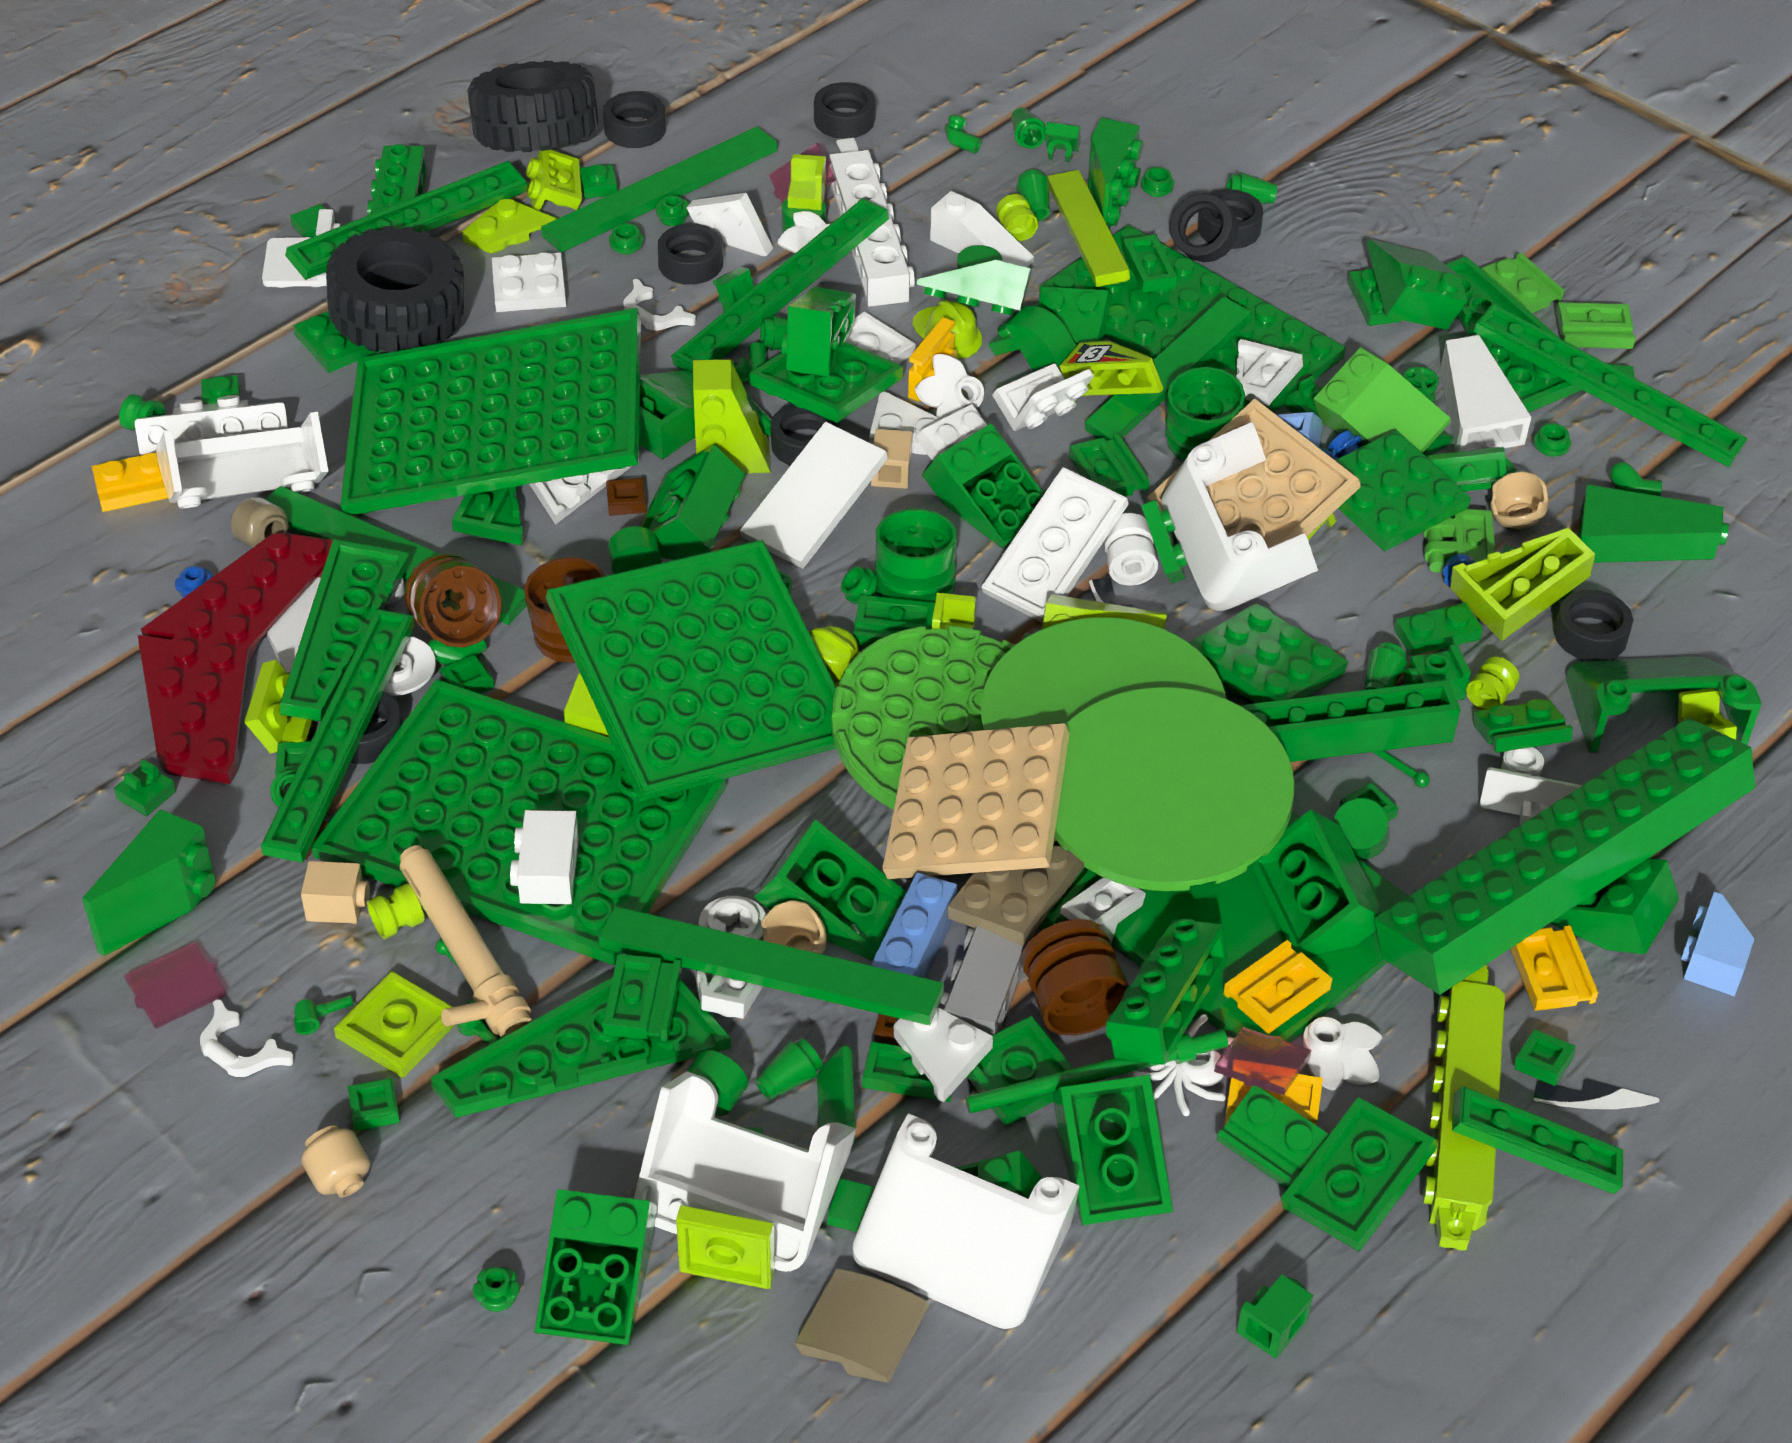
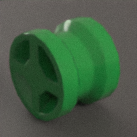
(1424, 380)
(137, 407)

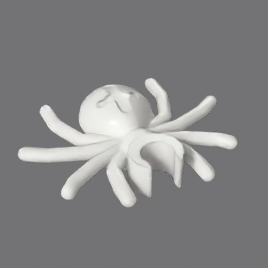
(1197, 1072)

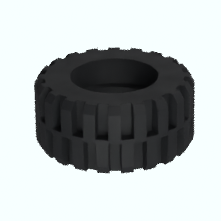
(533, 106)
(395, 289)

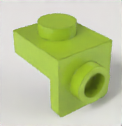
(1704, 708)

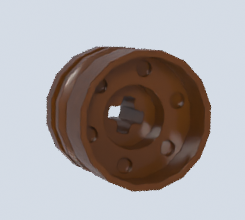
(548, 576)
(473, 602)
(1074, 976)

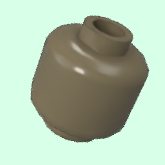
(256, 520)

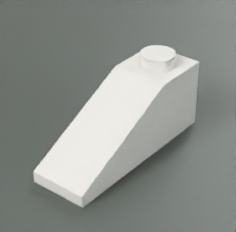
(965, 223)

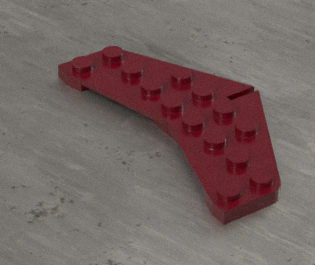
(202, 647)

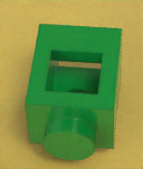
(1439, 667)
(1275, 1315)

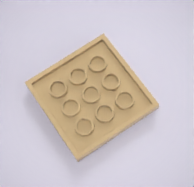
(1284, 493)
(977, 802)

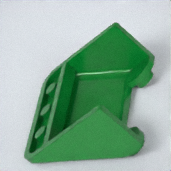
(1606, 687)

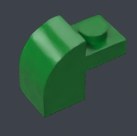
(1038, 336)

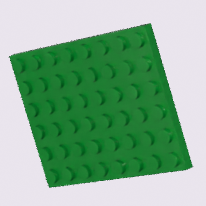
(494, 412)
(461, 787)

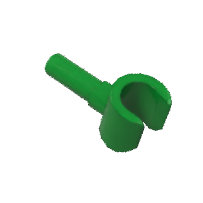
(308, 1013)
(477, 1028)

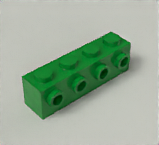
(399, 176)
(1167, 991)

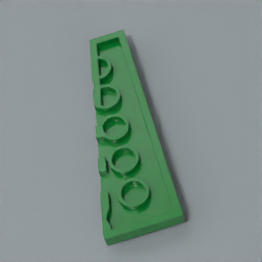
(350, 590)

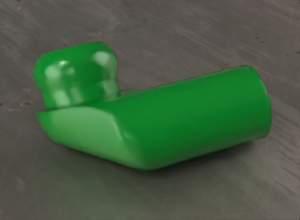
(958, 137)
(757, 357)

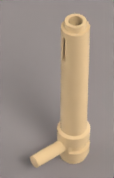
(494, 992)

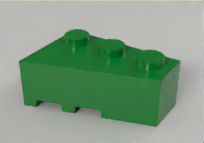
(818, 330)

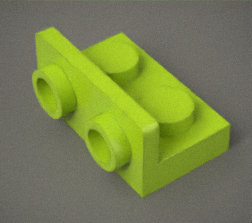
(554, 179)
(264, 710)

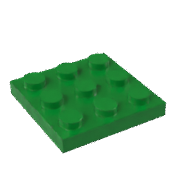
(851, 384)
(1398, 491)
(1268, 657)

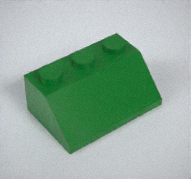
(693, 504)
(1317, 887)

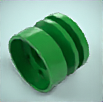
(1200, 406)
(915, 555)

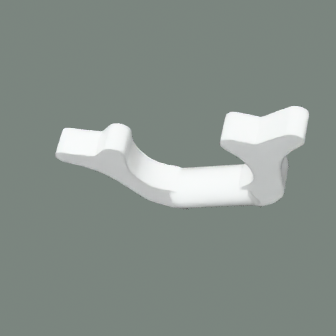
(655, 322)
(233, 1064)

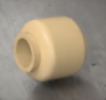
(335, 1161)

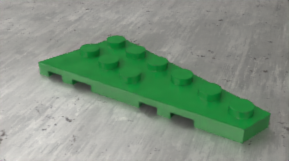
(1530, 382)
(570, 1051)

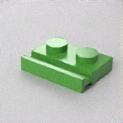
(1525, 282)
(1596, 325)

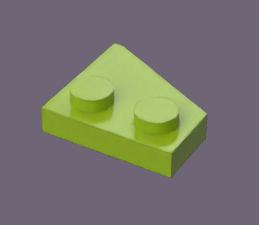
(504, 226)

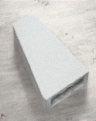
(1480, 398)

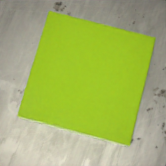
(395, 1024)
(725, 1247)

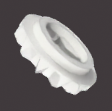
(728, 909)

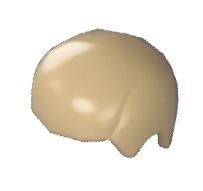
(1519, 500)
(795, 926)

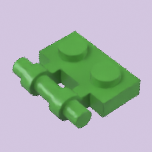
(1471, 536)

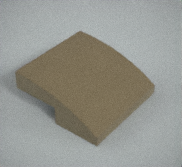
(862, 1325)

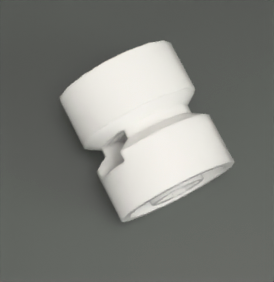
(1131, 551)

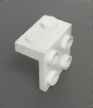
(279, 270)
(1040, 395)

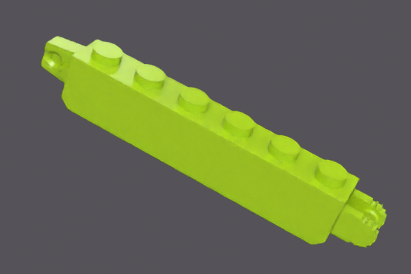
(1472, 1059)

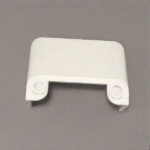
(737, 1170)
(959, 1233)

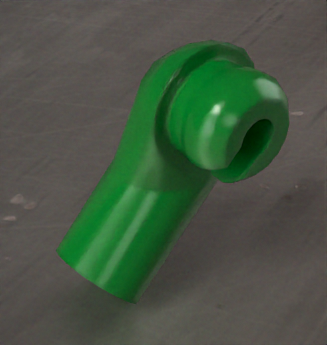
(1627, 479)
(447, 655)

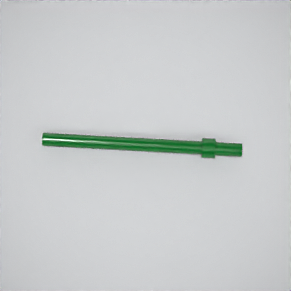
(1184, 1052)

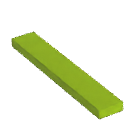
(1088, 228)

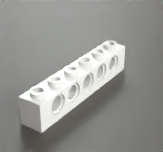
(880, 257)

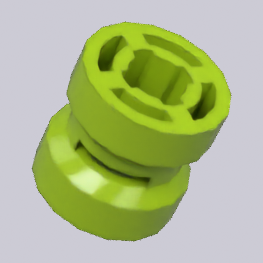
(1017, 217)
(1493, 683)
(397, 910)

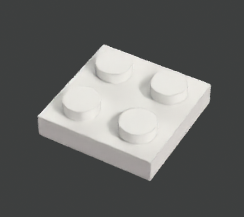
(528, 282)

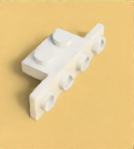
(199, 421)
(1521, 792)

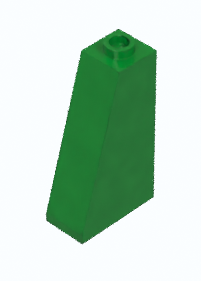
(1648, 527)

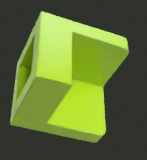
(807, 182)
(953, 611)

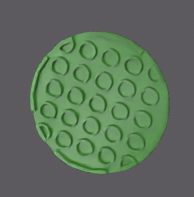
(1083, 662)
(904, 689)
(1172, 789)

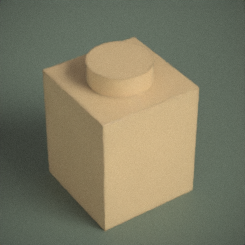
(896, 469)
(334, 892)

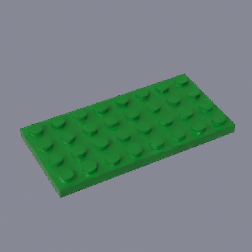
(1155, 319)

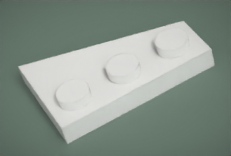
(565, 495)

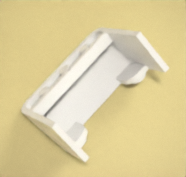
(242, 463)
(1224, 566)

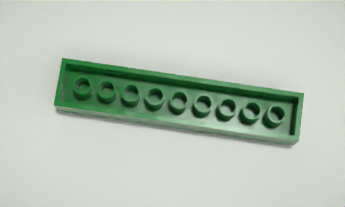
(1564, 854)

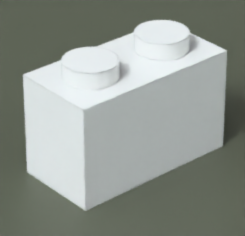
(546, 857)

